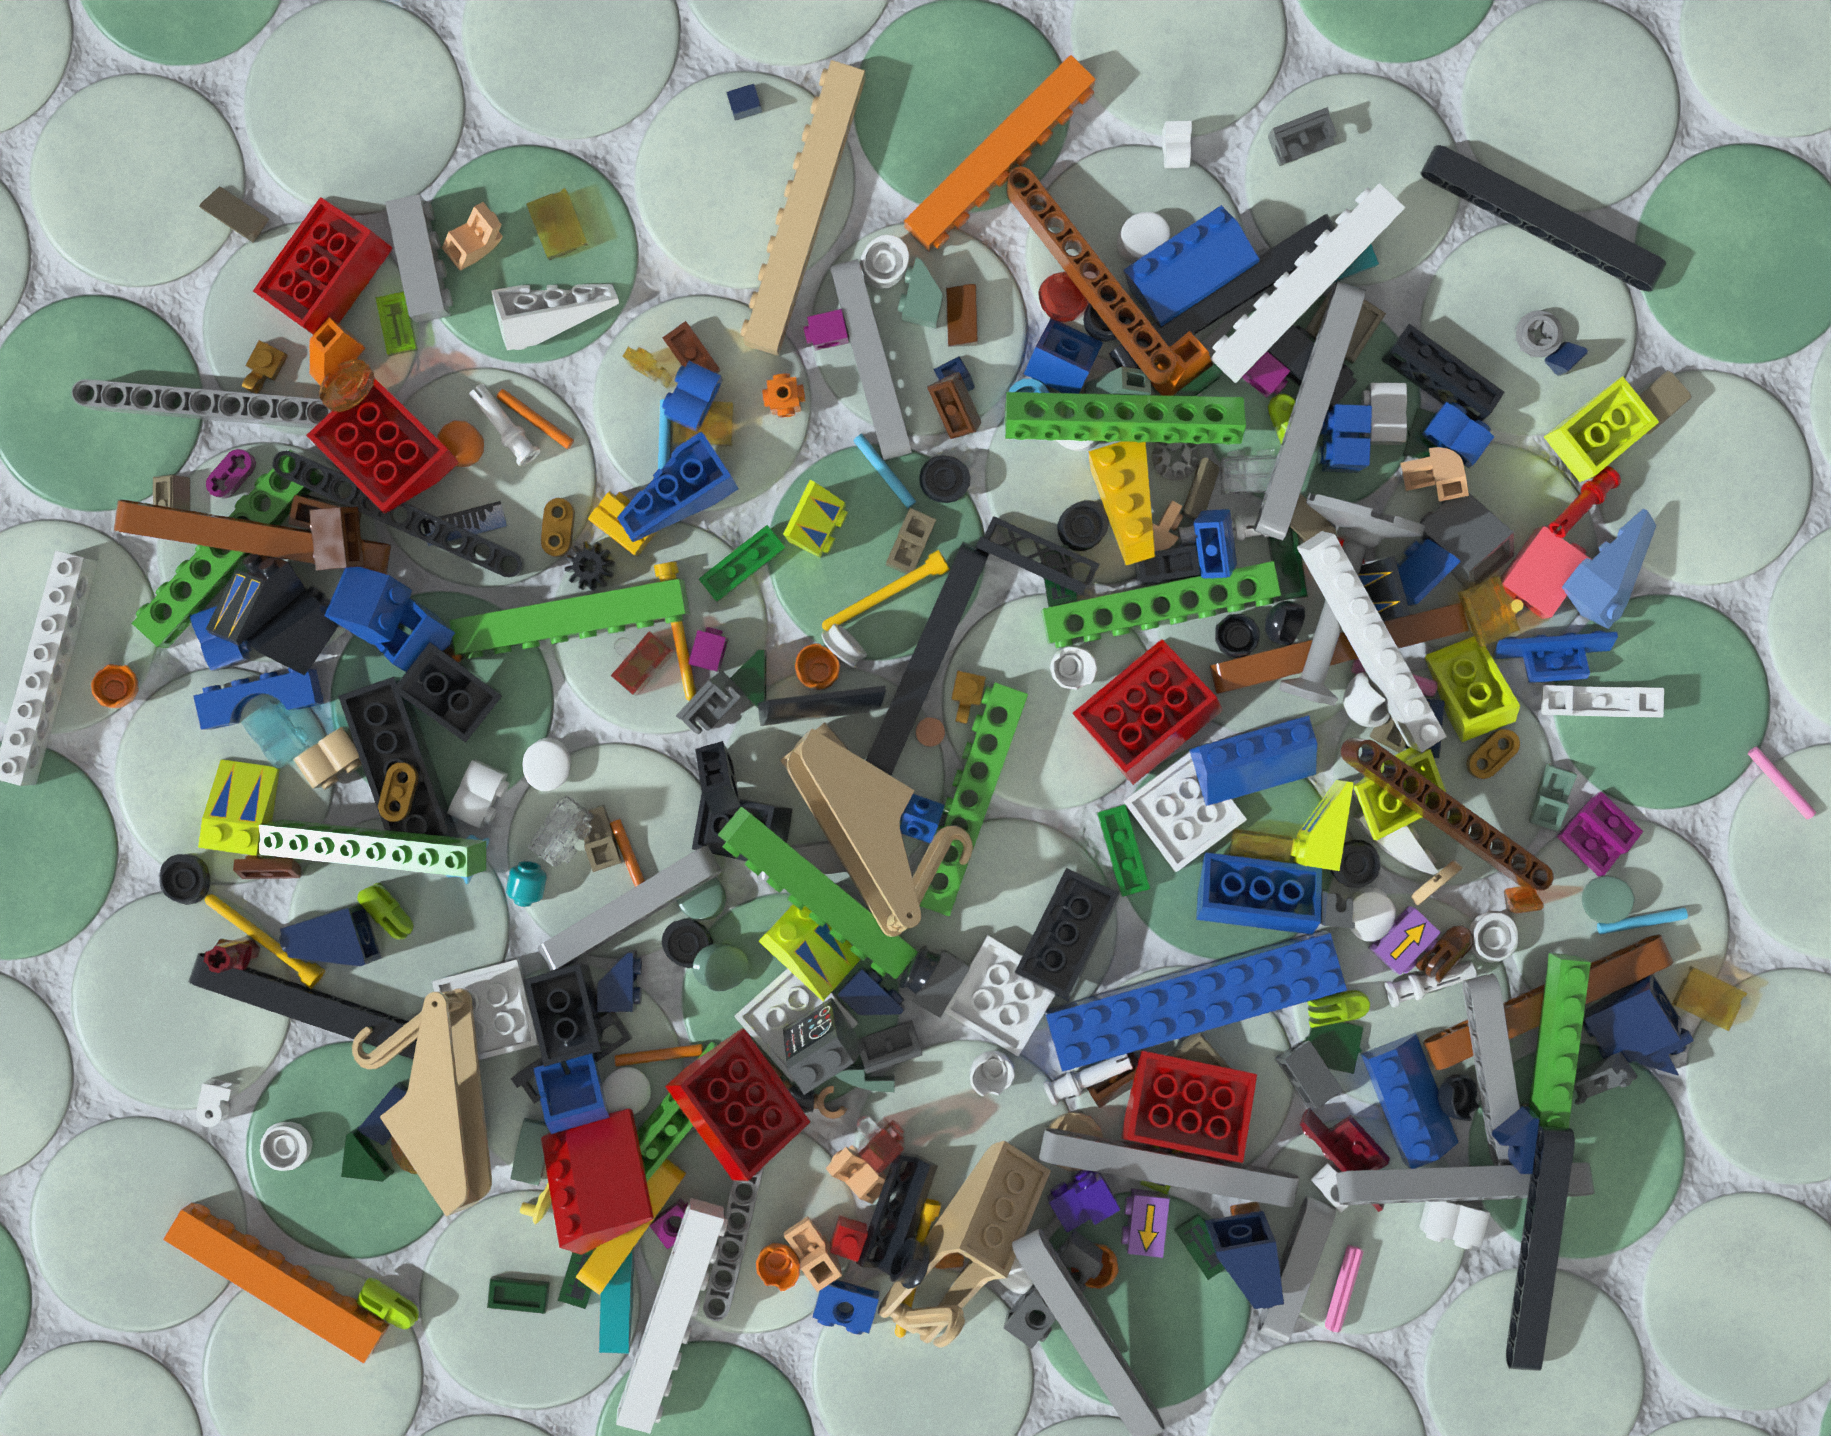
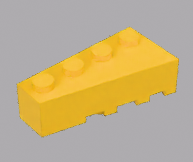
(1124, 489)

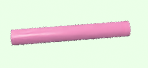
(1781, 782)

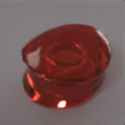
(1061, 298)

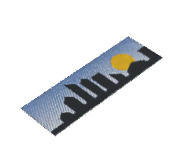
(475, 520)

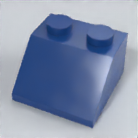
(1063, 357)
(1424, 568)
(368, 604)

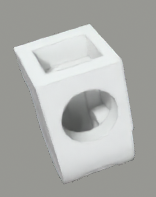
(1177, 144)
(213, 1101)
(1327, 1183)

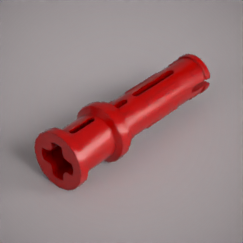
(1592, 493)

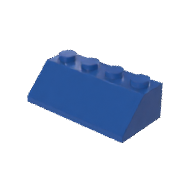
(1190, 265)
(1256, 760)
(1259, 893)
(1410, 1101)

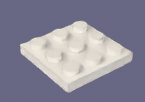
(1176, 815)
(997, 999)
(499, 1007)
(776, 1008)

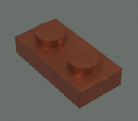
(688, 347)
(258, 868)

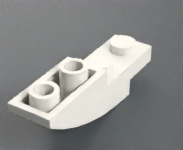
(1400, 844)

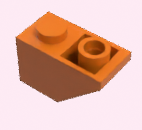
(331, 347)
(1191, 361)

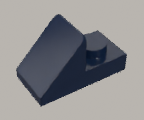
(1661, 1060)
(1520, 1135)

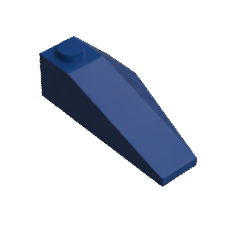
(682, 488)

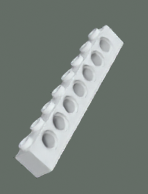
(45, 668)

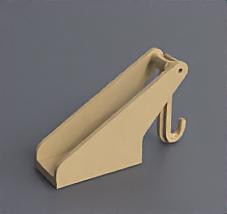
(861, 819)
(443, 1113)
(981, 1225)

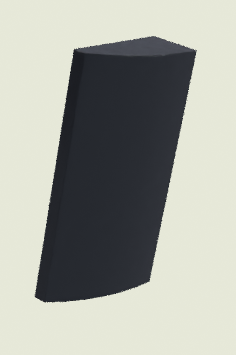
(820, 705)
(1067, 934)

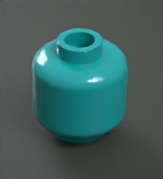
(526, 883)

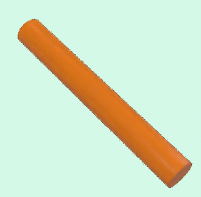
(534, 418)
(627, 852)
(658, 1055)

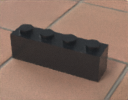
(1294, 351)

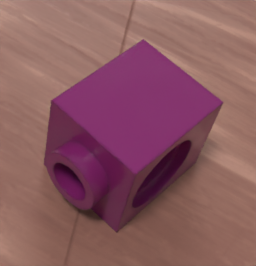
(826, 330)
(1267, 375)
(709, 649)
(662, 1226)

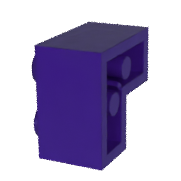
(1083, 1200)

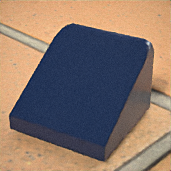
(744, 102)
(1565, 357)
(953, 366)

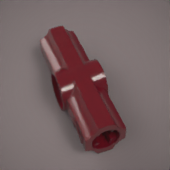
(231, 954)

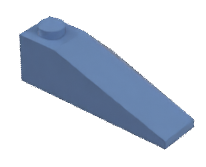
(1605, 583)

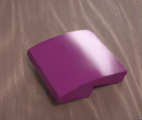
(1600, 834)

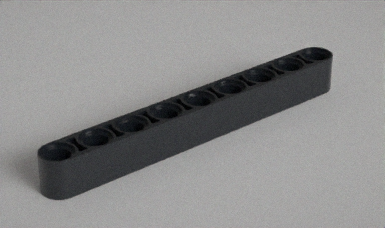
(1543, 218)
(1237, 291)
(412, 525)
(927, 657)
(299, 1003)
(1540, 1248)

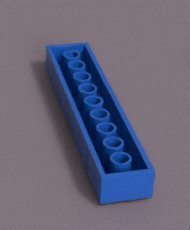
(1195, 1000)

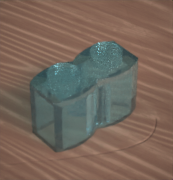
(276, 733)

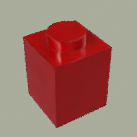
(848, 1238)

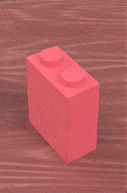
(1541, 571)

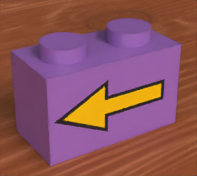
(1406, 941)
(1146, 1222)

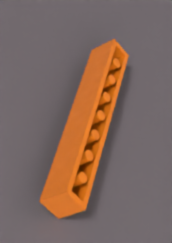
(1000, 153)
(276, 1281)

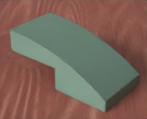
(1552, 797)
(856, 1076)
(529, 1155)

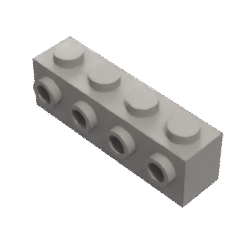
(418, 258)

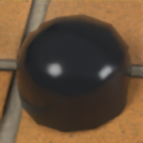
(1284, 622)
(1237, 635)
(1458, 1097)

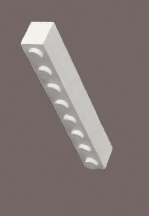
(1307, 283)
(1371, 641)
(670, 1315)

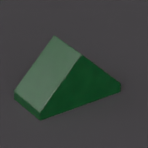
(753, 677)
(363, 1160)

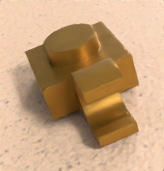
(264, 363)
(967, 691)

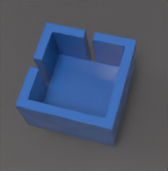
(1341, 446)
(426, 628)
(573, 1097)

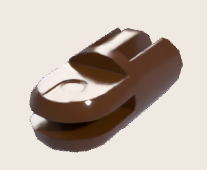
(1446, 953)

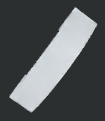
(1602, 701)

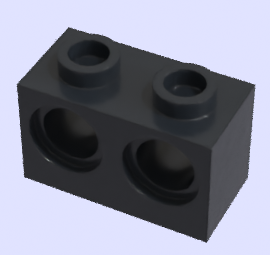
(1168, 566)
(717, 777)

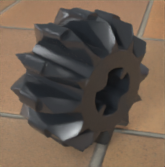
(592, 555)

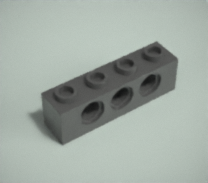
(1032, 1327)

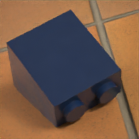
(333, 938)
(1634, 1020)
(1249, 1255)

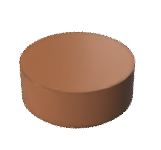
(930, 732)

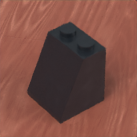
(297, 631)

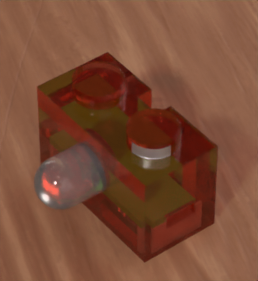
(640, 661)
(881, 1141)

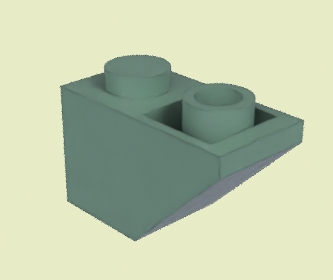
(923, 297)
(1120, 381)

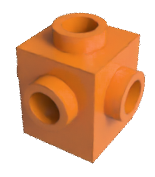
(783, 406)

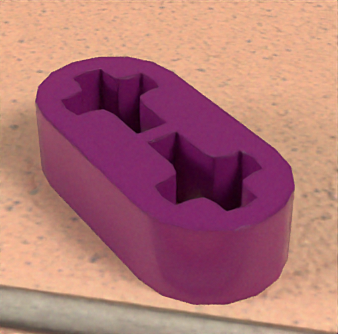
(235, 478)

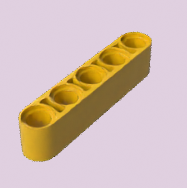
(610, 1255)

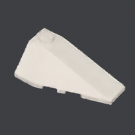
(536, 315)

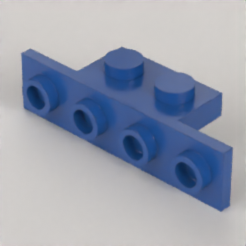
(1555, 656)

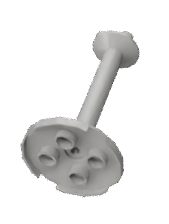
(1359, 530)

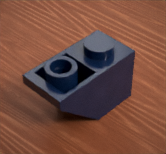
(619, 988)
(869, 997)

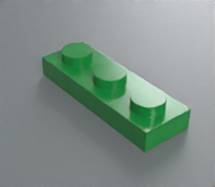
(742, 563)
(1123, 850)

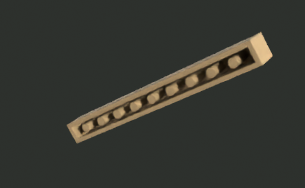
(804, 207)

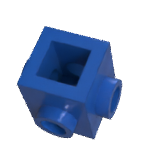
(921, 818)

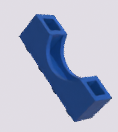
(224, 706)

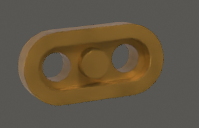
(558, 527)
(1492, 755)
(398, 791)

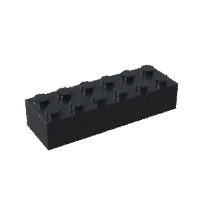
(388, 734)

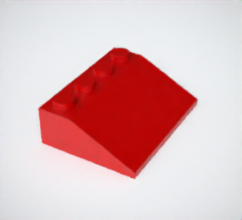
(322, 267)
(383, 449)
(1148, 711)
(738, 1105)
(1190, 1107)
(596, 1181)

